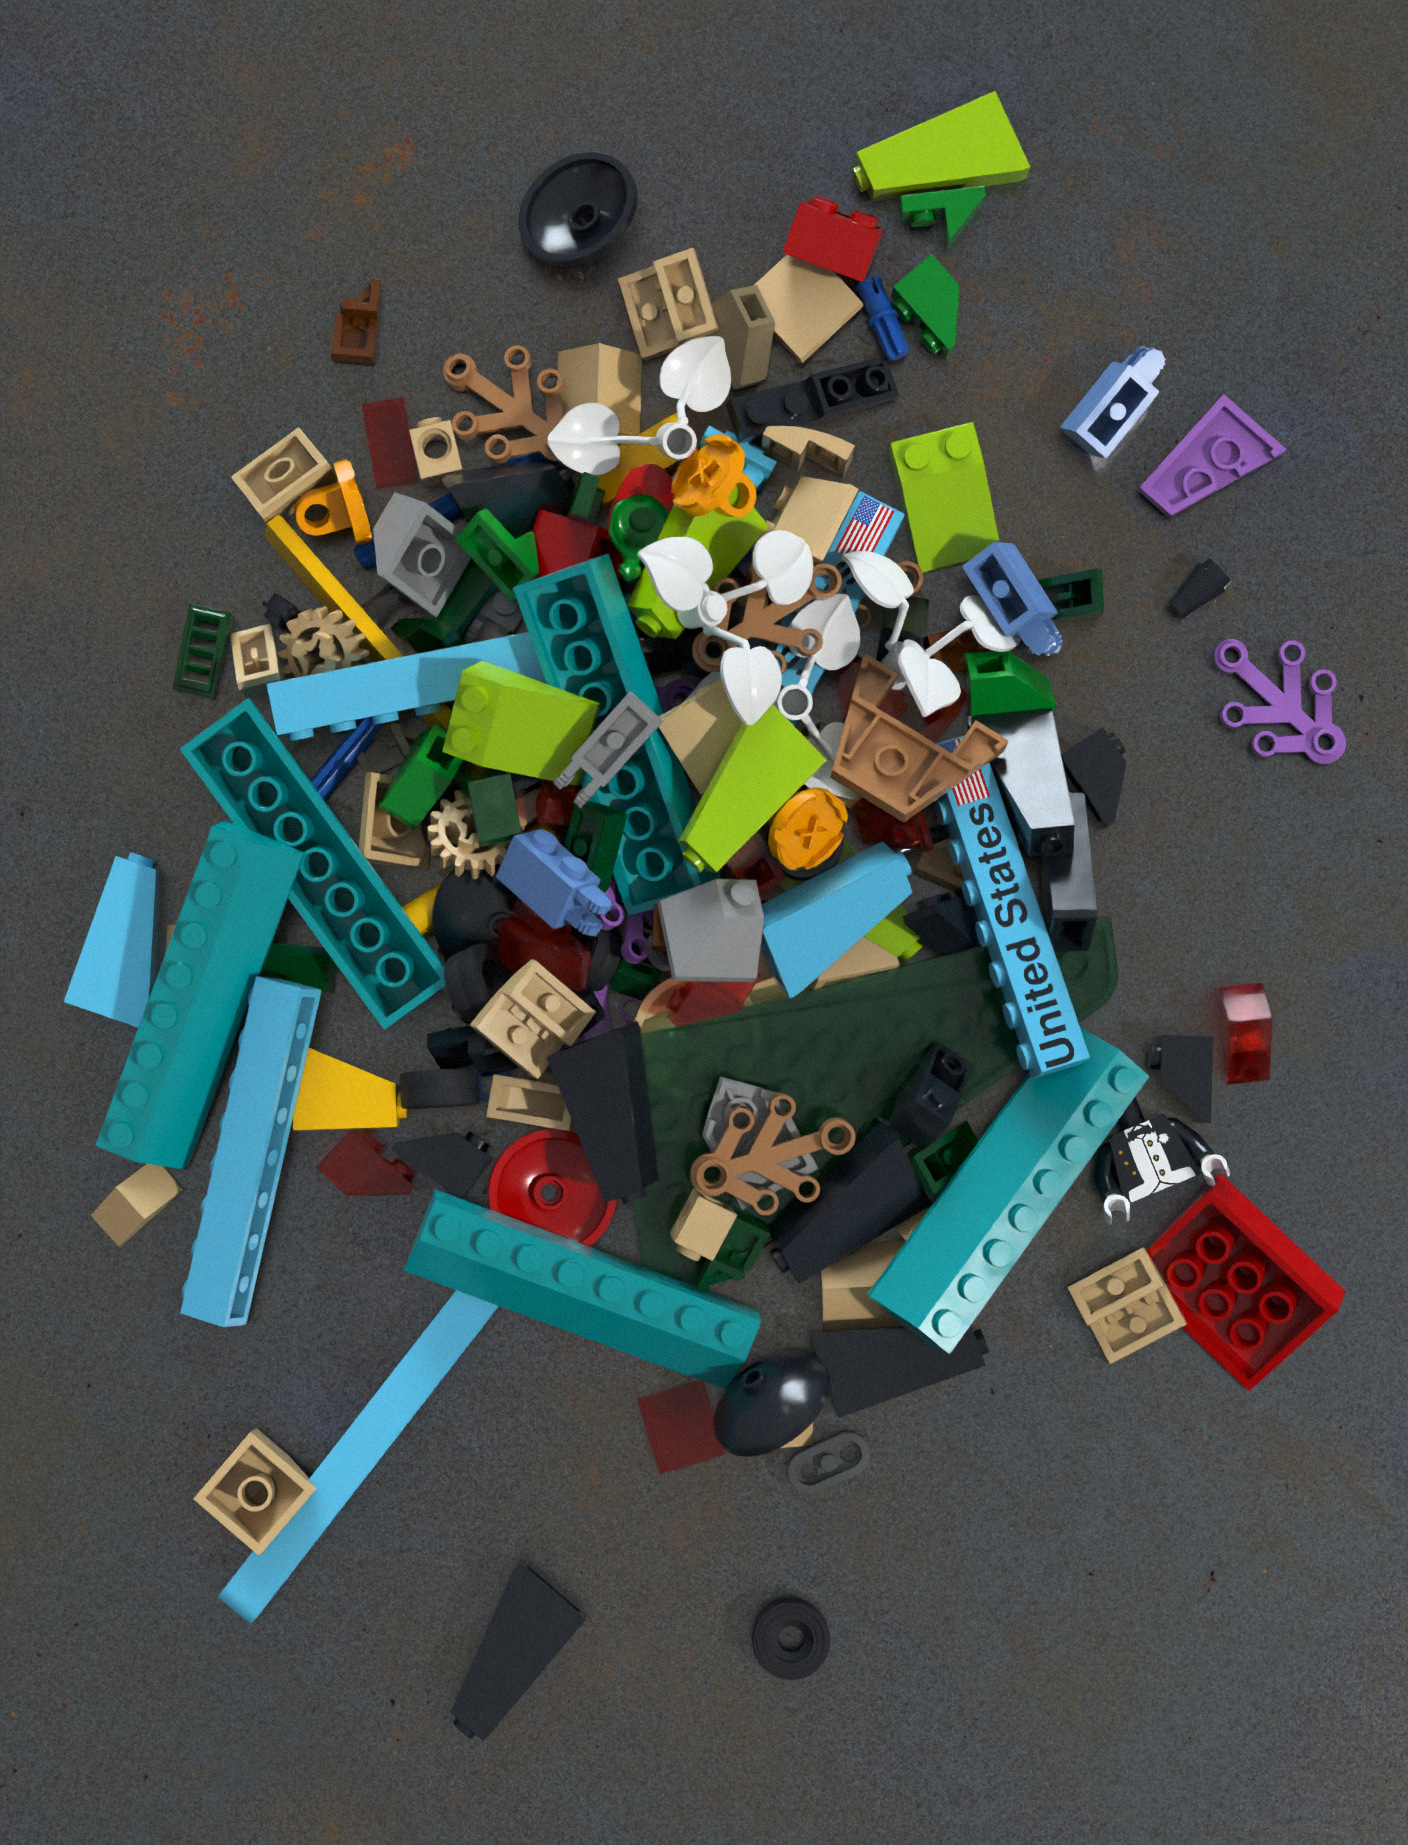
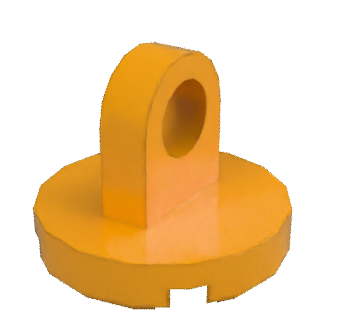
(709, 477)
(343, 506)
(807, 828)

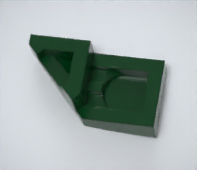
(586, 499)
(426, 634)
(736, 1253)

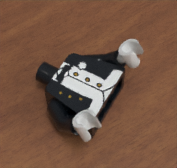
(1149, 1158)

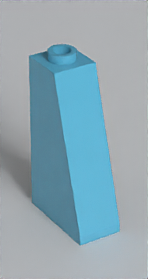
(830, 913)
(121, 945)

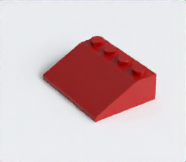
(1241, 1282)

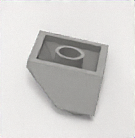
(418, 552)
(714, 931)

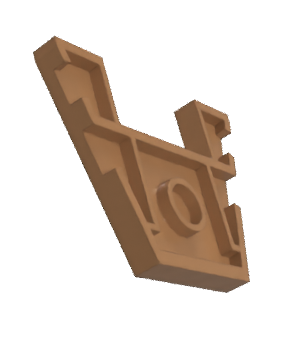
(895, 763)

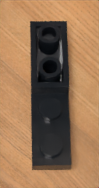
(814, 400)
(465, 1046)

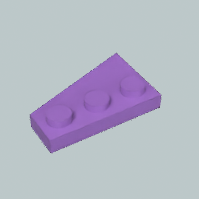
(1210, 457)

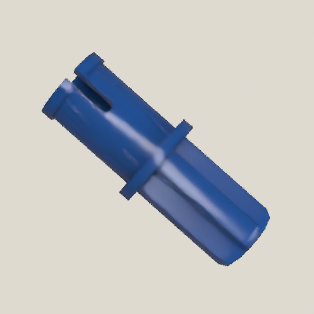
(883, 318)

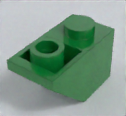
(931, 302)
(1005, 684)
(420, 778)

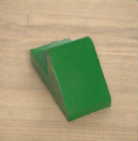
(952, 206)
(498, 554)

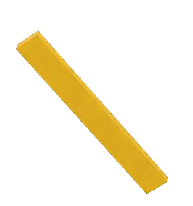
(334, 596)

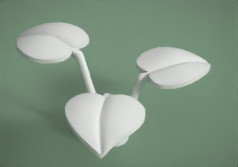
(692, 373)
(679, 576)
(841, 642)
(928, 679)

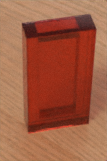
(390, 443)

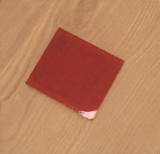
(680, 1426)

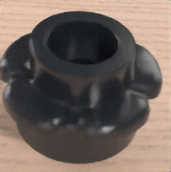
(280, 611)

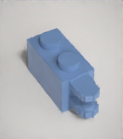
(1115, 402)
(1015, 597)
(553, 882)

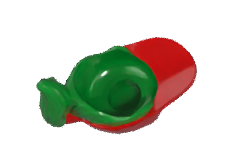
(639, 515)

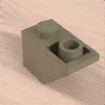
(747, 334)

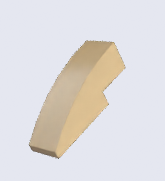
(528, 1103)

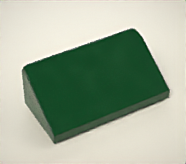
(466, 598)
(596, 838)
(301, 965)

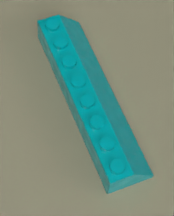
(594, 652)
(335, 883)
(200, 997)
(1004, 1194)
(582, 1290)

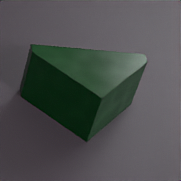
(1076, 595)
(490, 804)

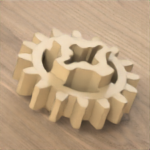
(323, 651)
(455, 822)

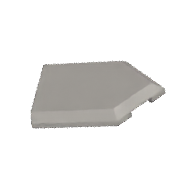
(734, 1093)

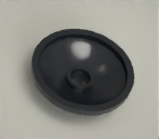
(578, 208)
(467, 910)
(771, 1403)

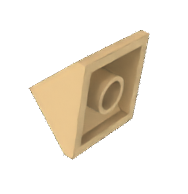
(604, 377)
(283, 475)
(383, 836)
(848, 1283)

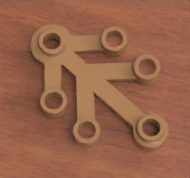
(515, 411)
(760, 622)
(764, 1157)

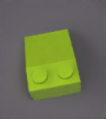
(944, 496)
(517, 723)

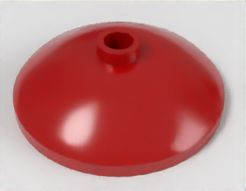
(557, 1160)

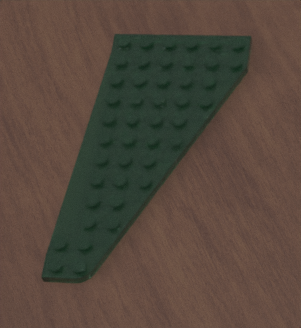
(836, 1056)

